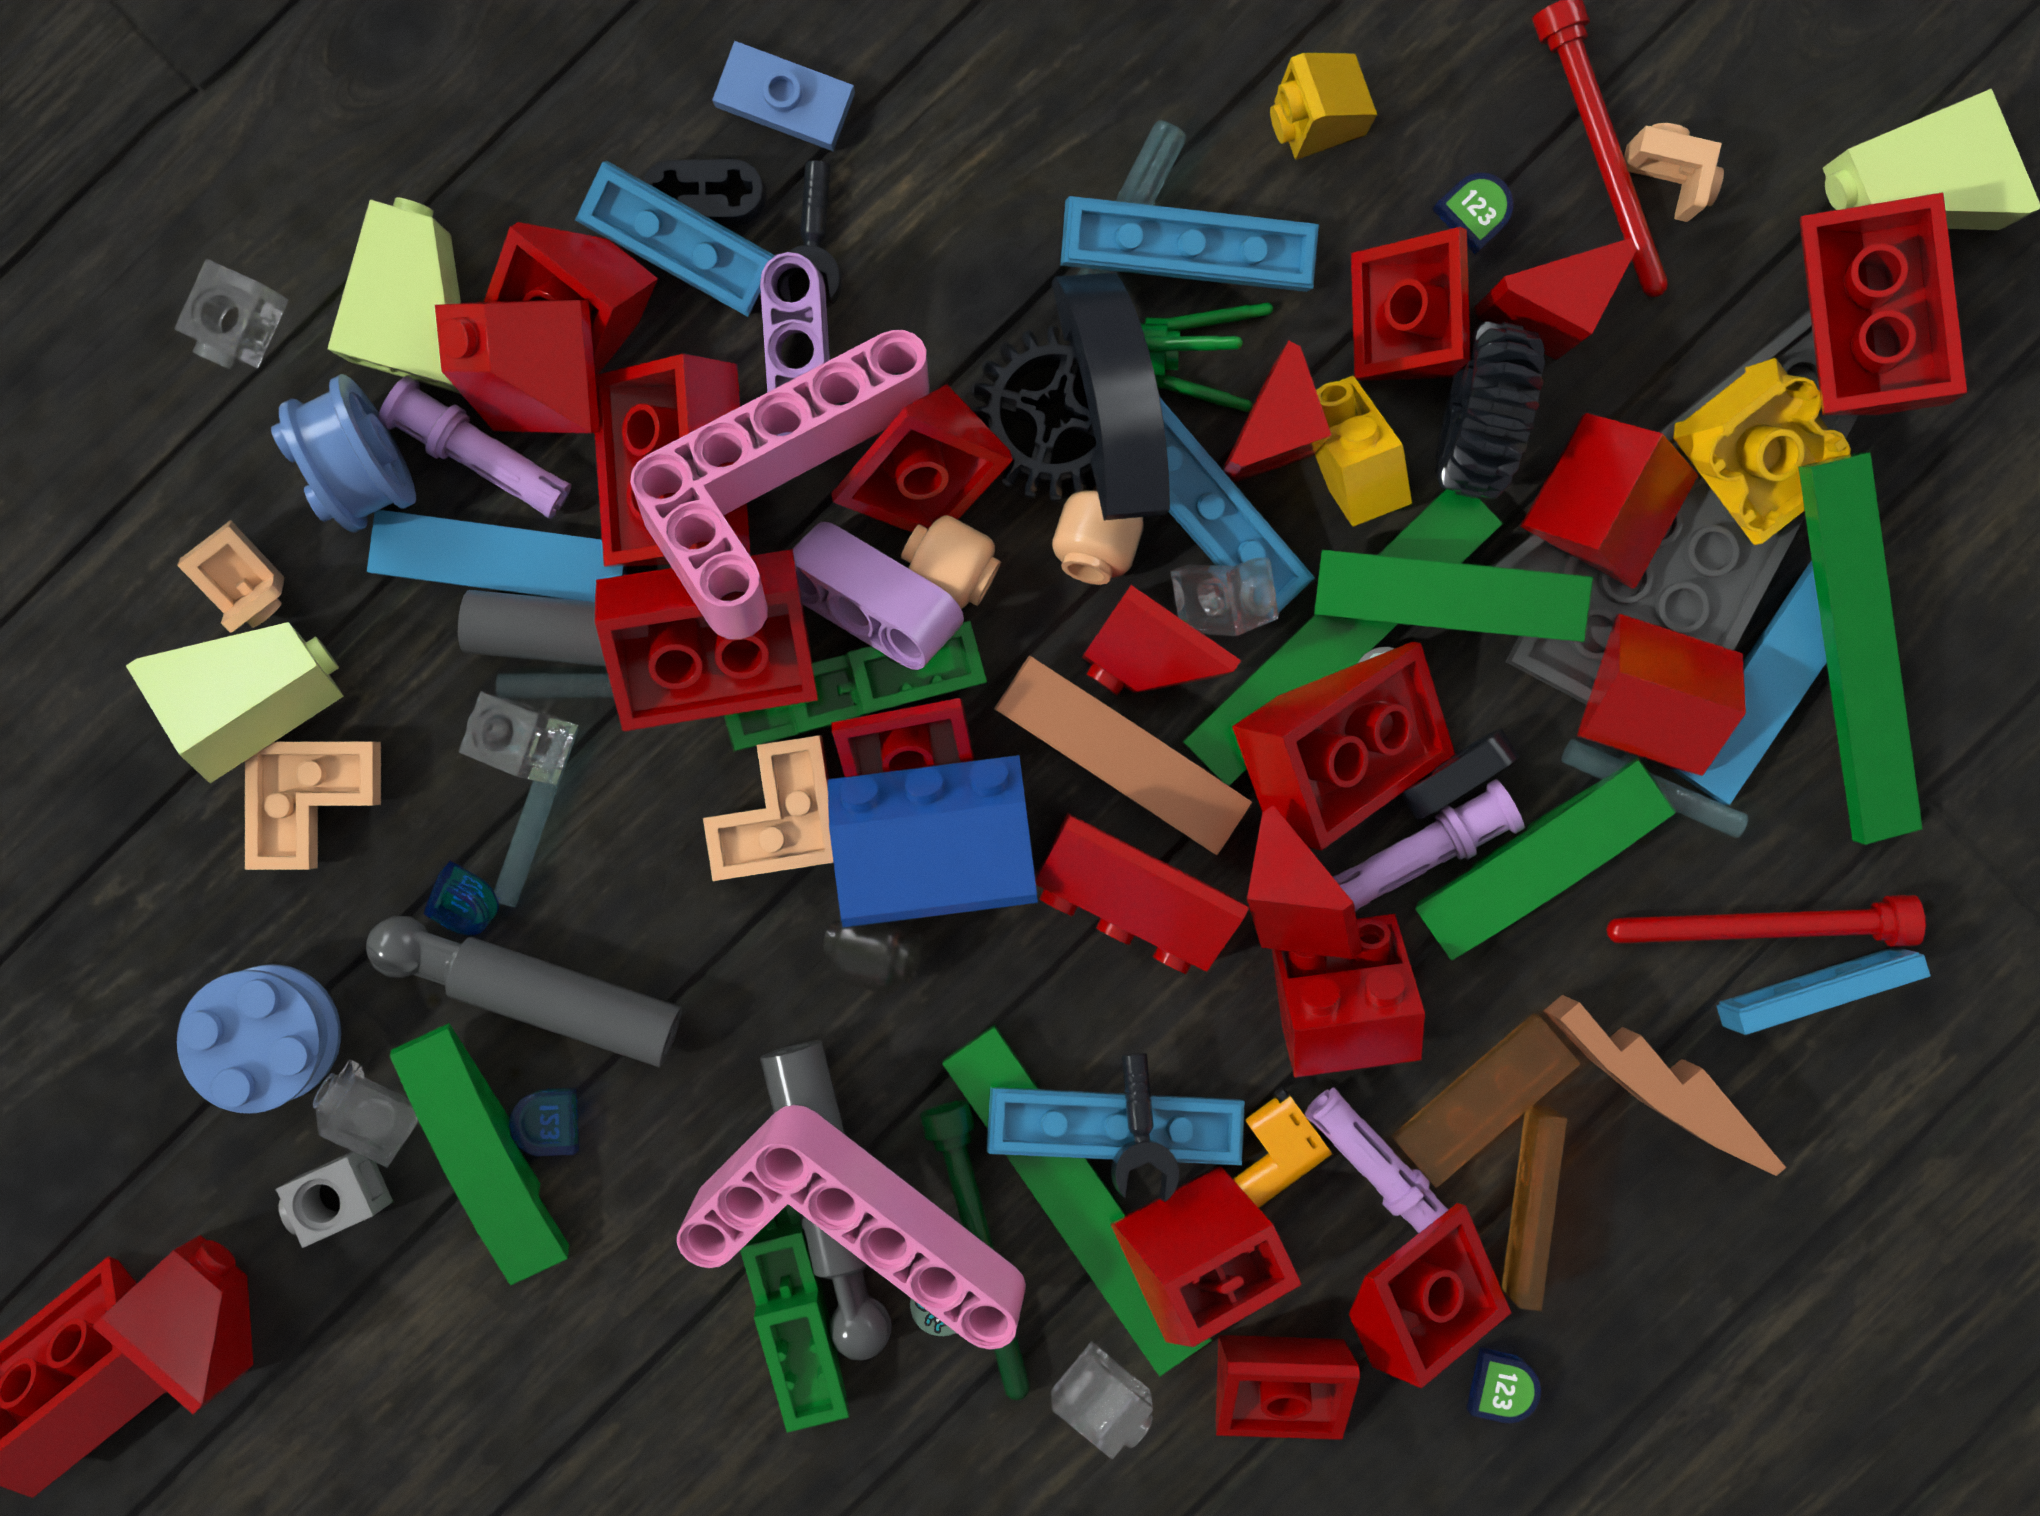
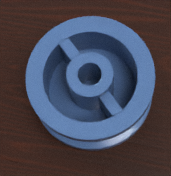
(344, 455)
(258, 1038)

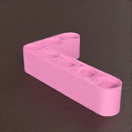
(764, 463)
(867, 1210)

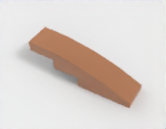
(1123, 755)
(1679, 1093)

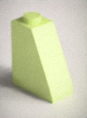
(1952, 151)
(392, 290)
(236, 693)

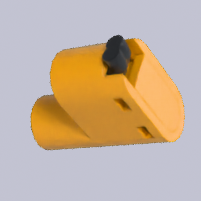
(1291, 1148)

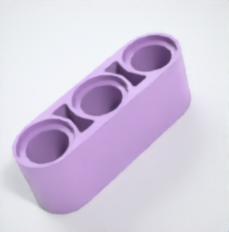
(788, 318)
(874, 596)

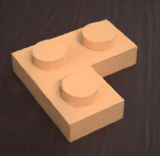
(287, 787)
(792, 826)

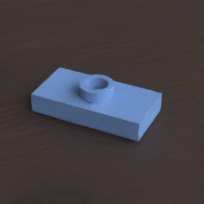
(783, 96)

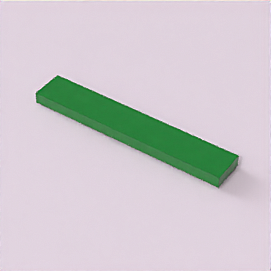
(1326, 644)
(1860, 647)
(1070, 1196)

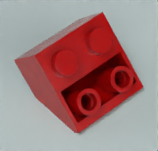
(1351, 1010)
(1204, 1258)

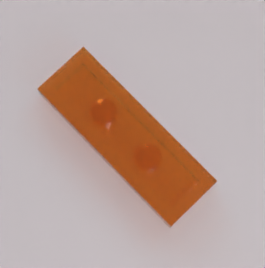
(1485, 1100)
(1534, 1206)

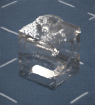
(211, 297)
(517, 738)
(1103, 1401)

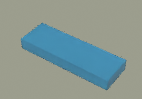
(674, 237)
(1822, 990)

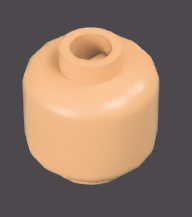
(1093, 547)
(953, 559)

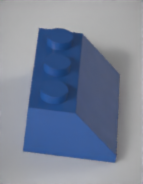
(931, 841)

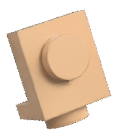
(1674, 156)
(234, 577)

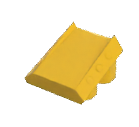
(1753, 443)

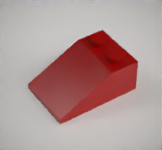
(1346, 743)

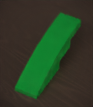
(1454, 595)
(860, 686)
(1545, 858)
(478, 1154)
(794, 1324)

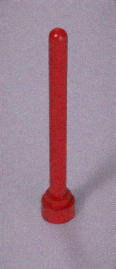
(1564, 30)
(1895, 920)

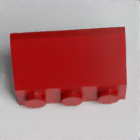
(1883, 307)
(639, 414)
(677, 669)
(1137, 896)
(66, 1383)

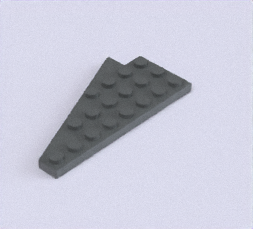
(1703, 573)

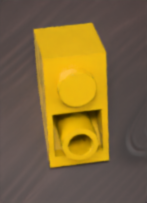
(1321, 103)
(1363, 456)

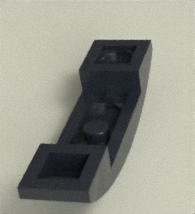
(1120, 394)

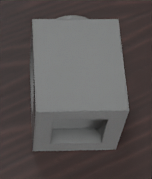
(357, 1185)

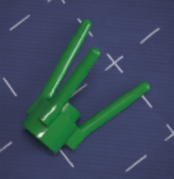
(1165, 343)

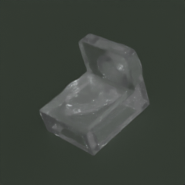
(1226, 597)
(363, 1115)

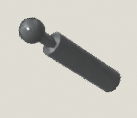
(529, 627)
(528, 989)
(860, 1322)

